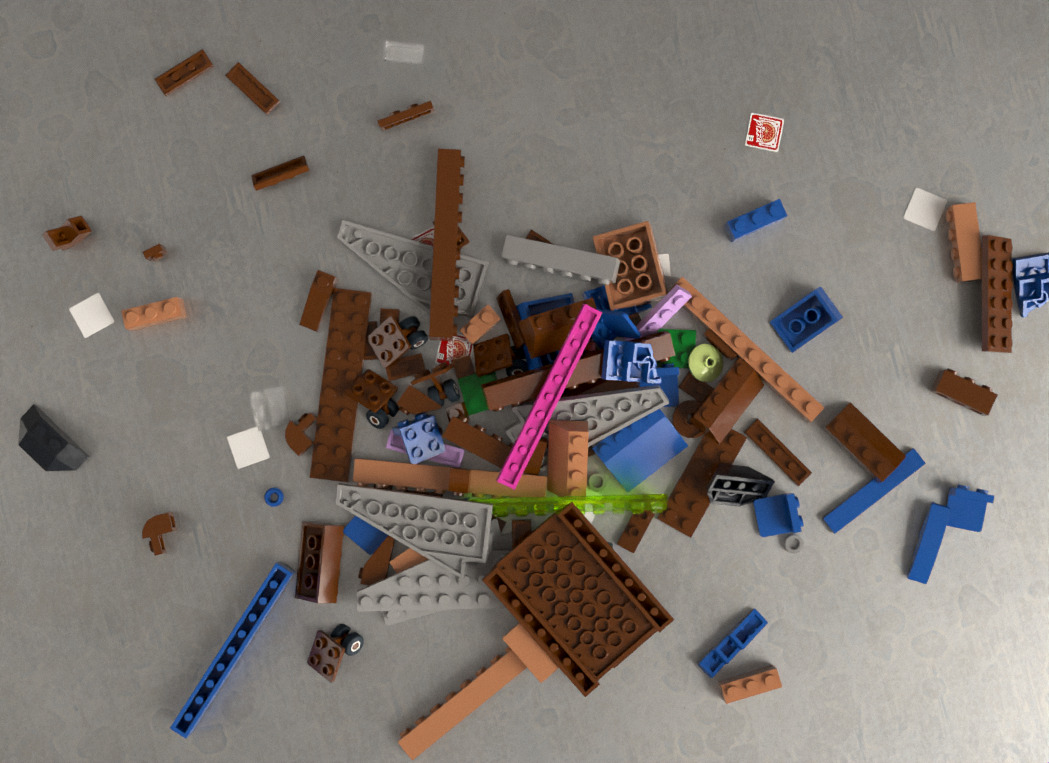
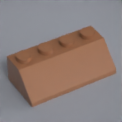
(567, 457)

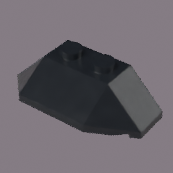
(48, 443)
(737, 485)

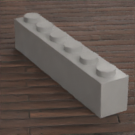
(560, 259)

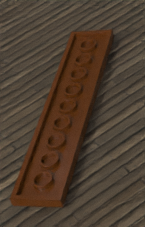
(341, 368)

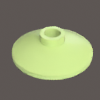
(698, 362)

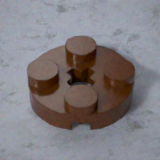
(680, 419)

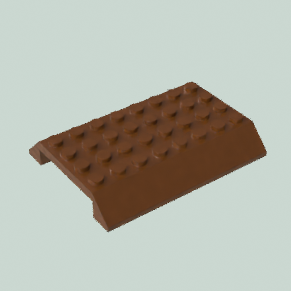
(576, 597)

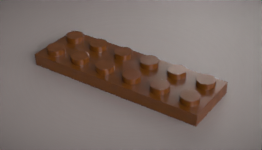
(997, 294)
(689, 497)

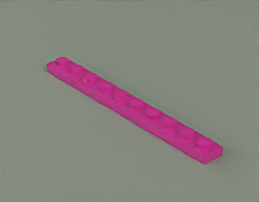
(549, 396)

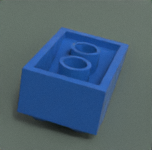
(806, 319)

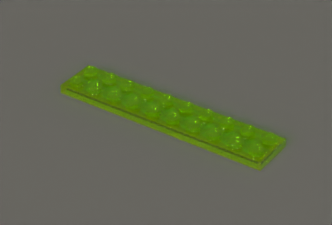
(594, 504)

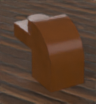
(68, 235)
(296, 435)
(155, 528)

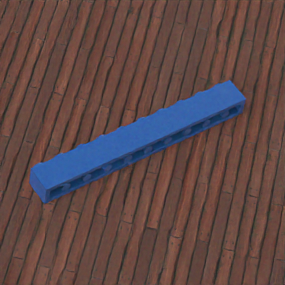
(232, 649)

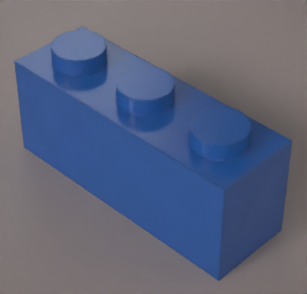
(755, 220)

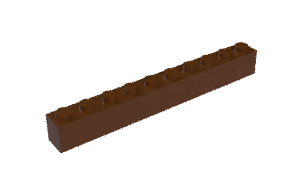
(445, 245)
(528, 384)

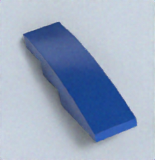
(929, 543)
(732, 643)

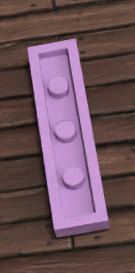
(663, 311)
(452, 455)

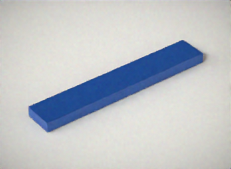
(871, 493)

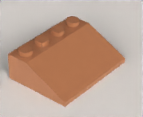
(640, 270)

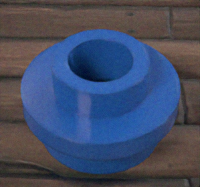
(267, 497)

